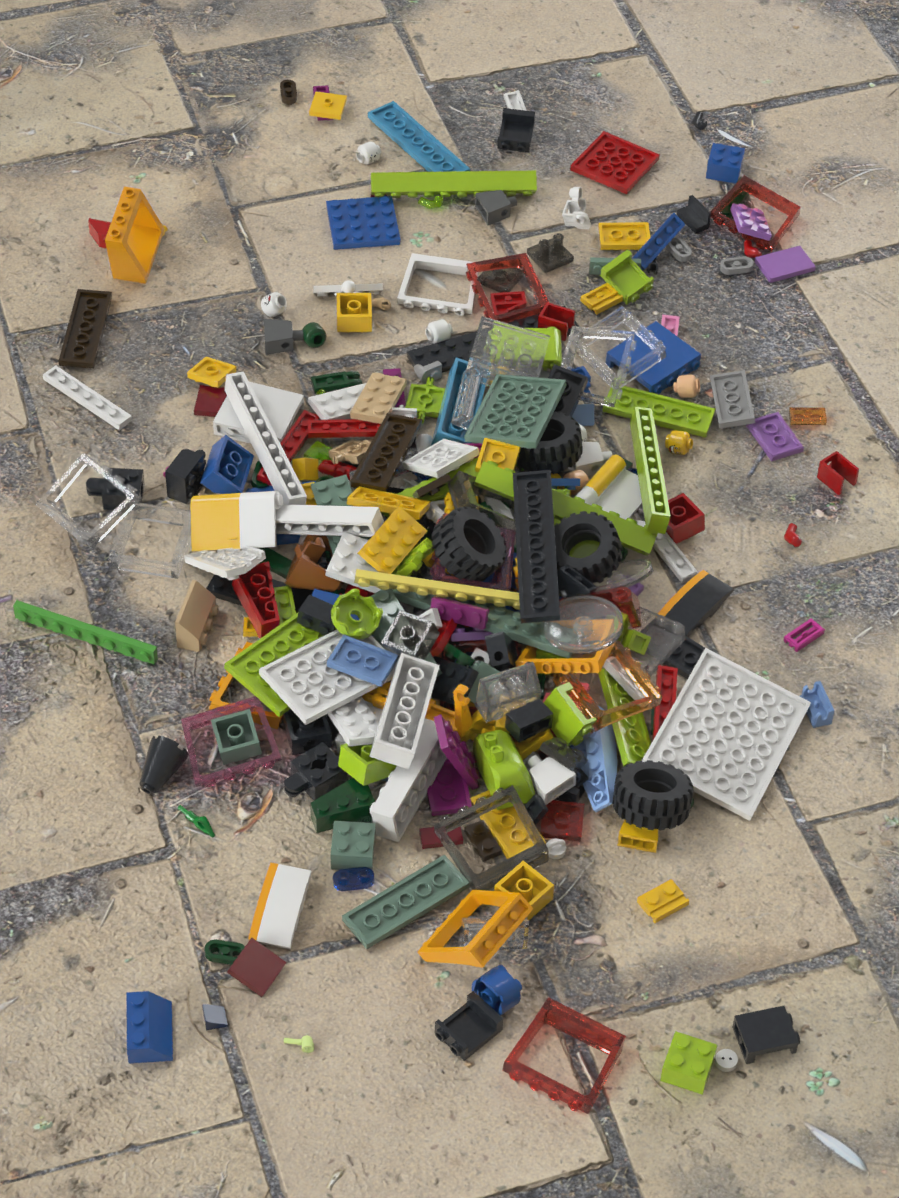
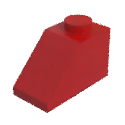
(99, 230)

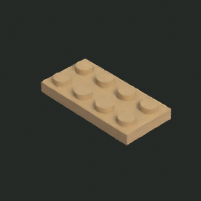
(378, 397)

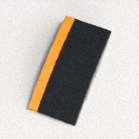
(696, 601)

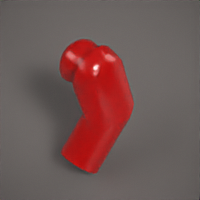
(750, 251)
(791, 536)

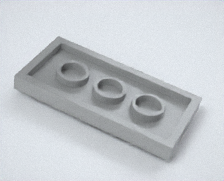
(732, 399)

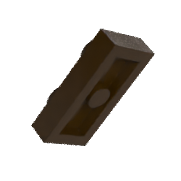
(483, 840)

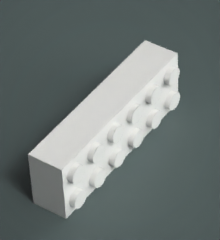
(404, 711)
(408, 787)

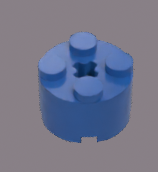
(498, 989)

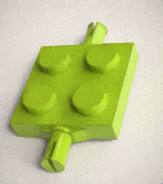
(425, 399)
(413, 559)

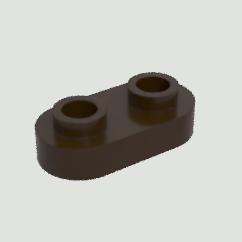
(288, 92)

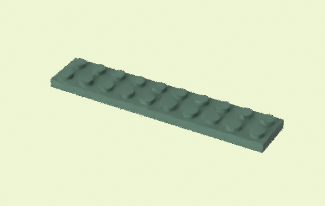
(499, 620)

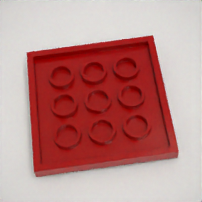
(615, 162)

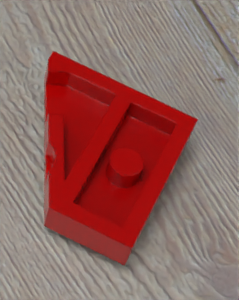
(507, 301)

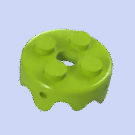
(363, 607)

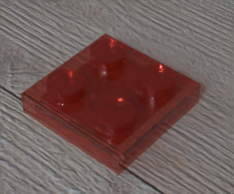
(563, 821)

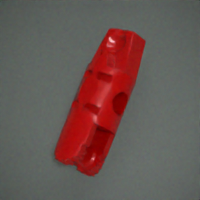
(335, 470)

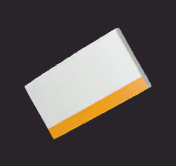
(280, 905)

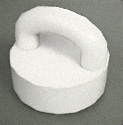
(556, 848)

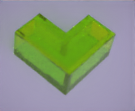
(318, 451)

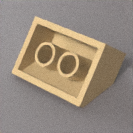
(195, 617)

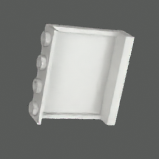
(277, 404)

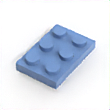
(362, 660)

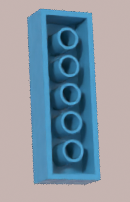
(444, 428)

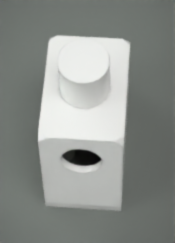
(592, 458)
(550, 778)

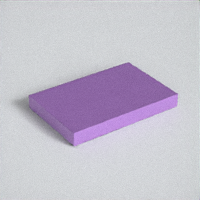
(785, 264)
(775, 436)

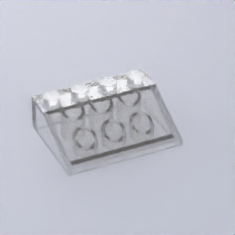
(508, 349)

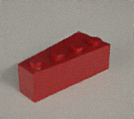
(258, 598)

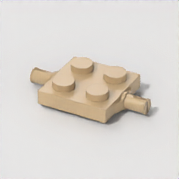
(350, 451)

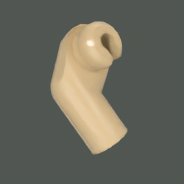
(381, 303)

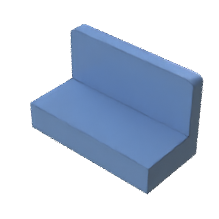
(584, 414)

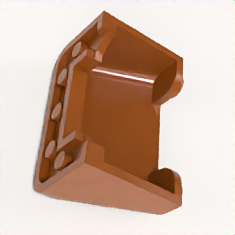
(309, 575)

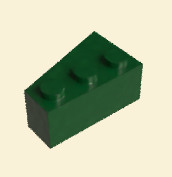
(343, 803)

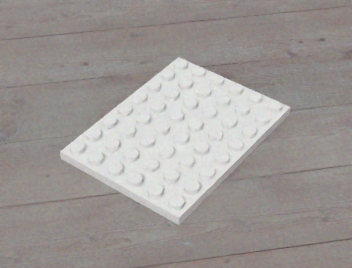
(728, 732)

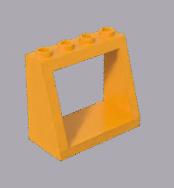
(133, 237)

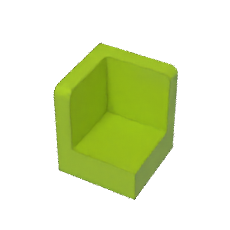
(636, 641)

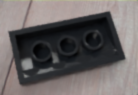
(574, 389)

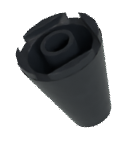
(161, 763)

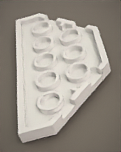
(227, 562)

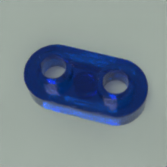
(353, 879)

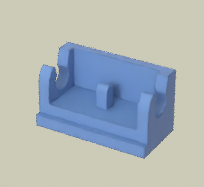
(820, 710)

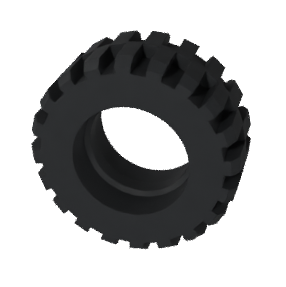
(557, 448)
(588, 527)
(468, 544)
(652, 795)

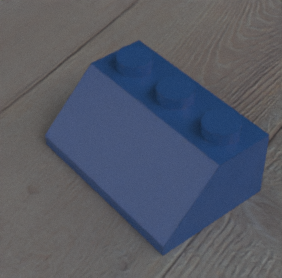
(227, 467)
(149, 1028)

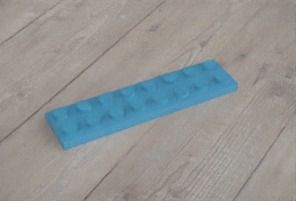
(415, 139)

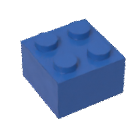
(725, 163)

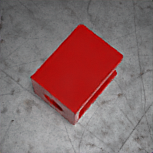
(558, 317)
(838, 470)

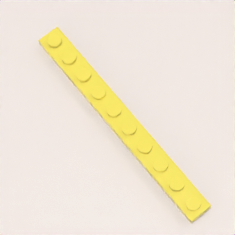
(440, 589)

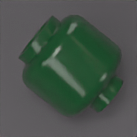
(314, 335)

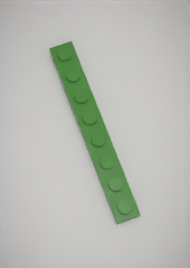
(85, 632)

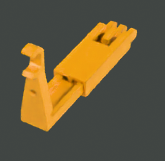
(460, 719)

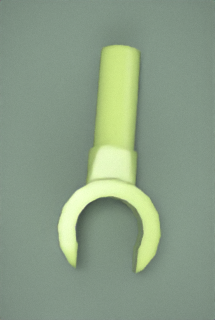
(306, 1042)

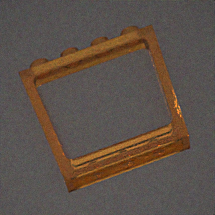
(607, 717)

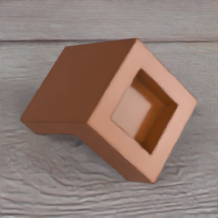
(312, 549)

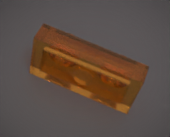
(807, 416)

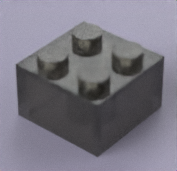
(410, 635)

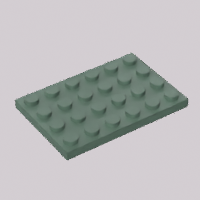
(516, 410)

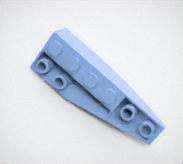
(601, 766)

